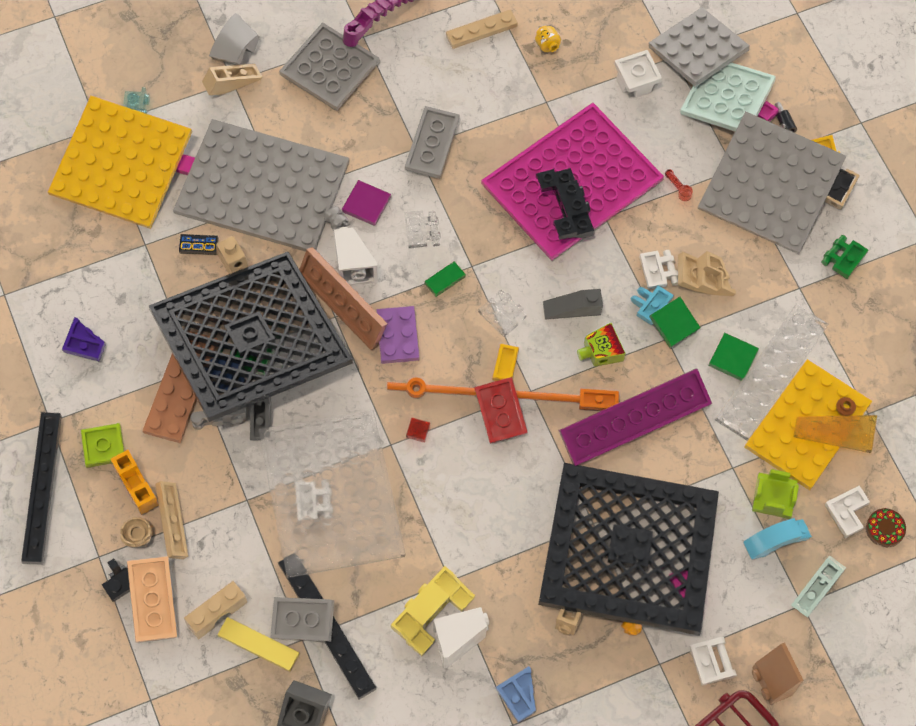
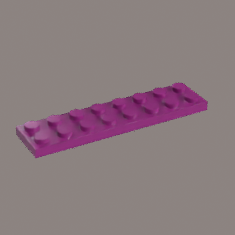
(635, 417)

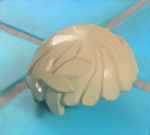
(135, 532)

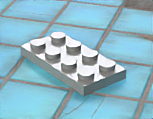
(432, 142)

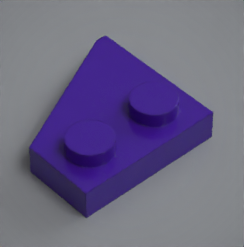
(83, 342)

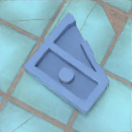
(518, 694)

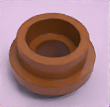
(845, 411)

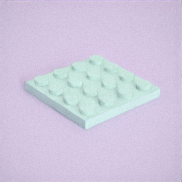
(728, 95)

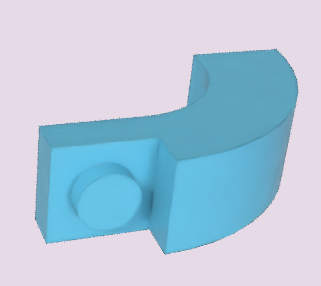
(776, 537)

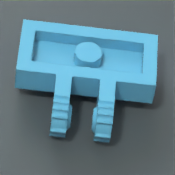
(654, 302)

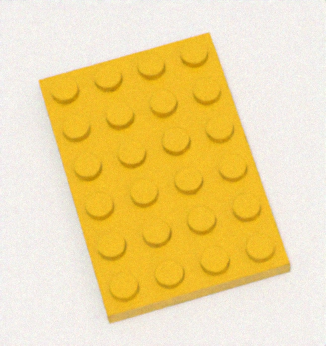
(808, 394)

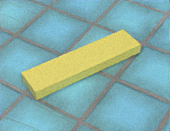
(258, 644)

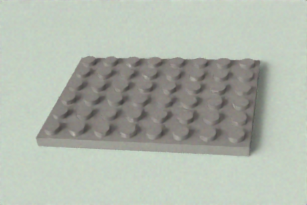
(261, 185)

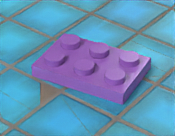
(399, 338)

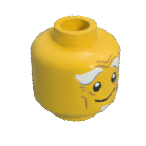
(547, 39)

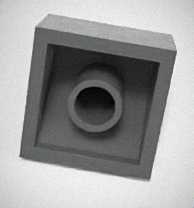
(303, 706)

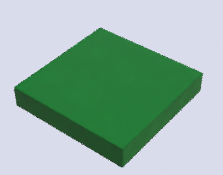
(674, 322)
(733, 356)

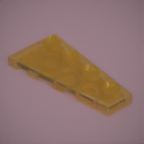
(841, 431)

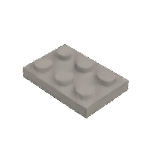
(302, 619)

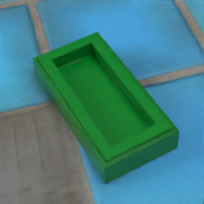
(445, 279)

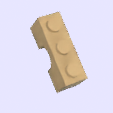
(223, 602)

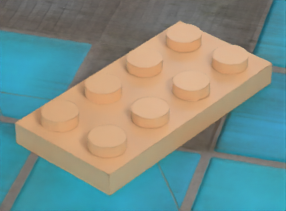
(151, 599)

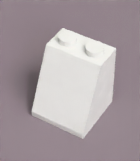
(353, 258)
(459, 633)

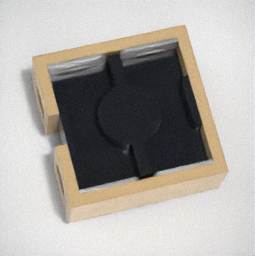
(842, 188)

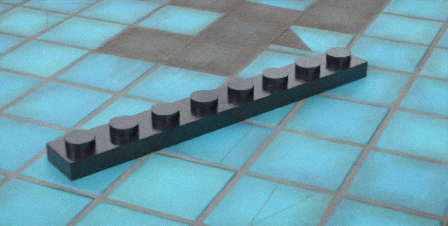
(41, 488)
(339, 645)

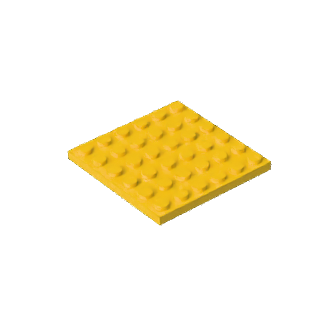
(120, 162)

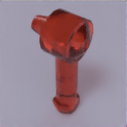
(685, 191)

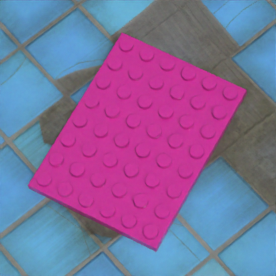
(600, 161)

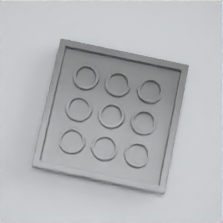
(698, 46)
(329, 67)

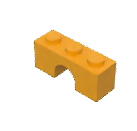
(134, 482)

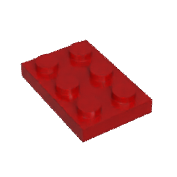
(500, 410)

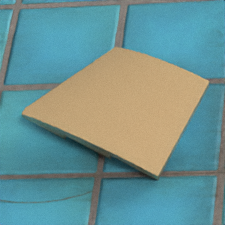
(704, 274)

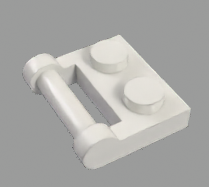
(706, 662)

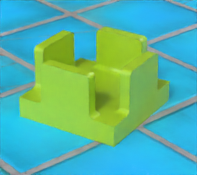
(775, 494)

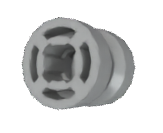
(335, 218)

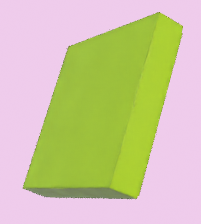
(101, 444)

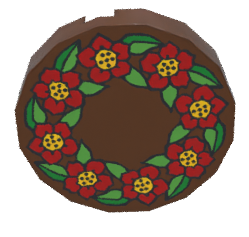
(886, 527)

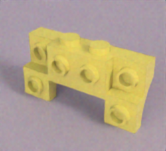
(427, 605)

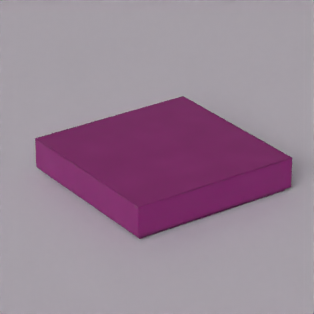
(366, 202)

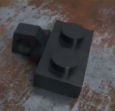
(119, 582)

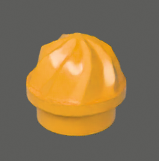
(631, 628)

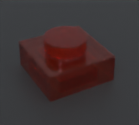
(418, 430)

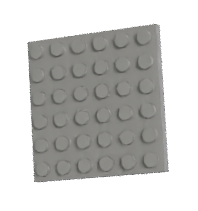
(772, 182)

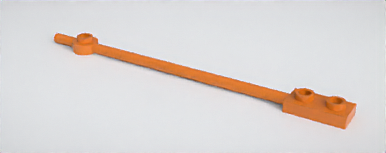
(588, 399)

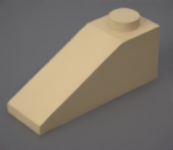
(229, 78)

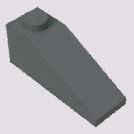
(575, 304)
(259, 417)

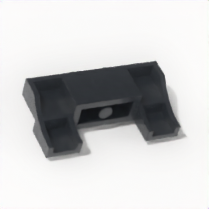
(571, 203)

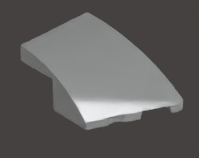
(234, 40)

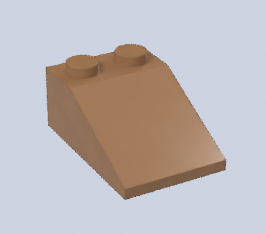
(777, 674)

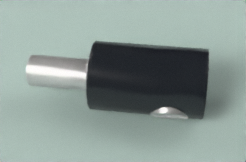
(785, 118)

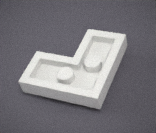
(843, 510)

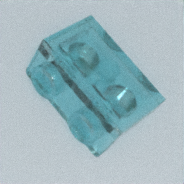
(137, 100)

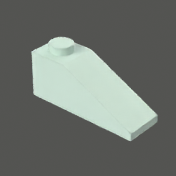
(818, 586)

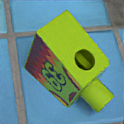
(602, 347)

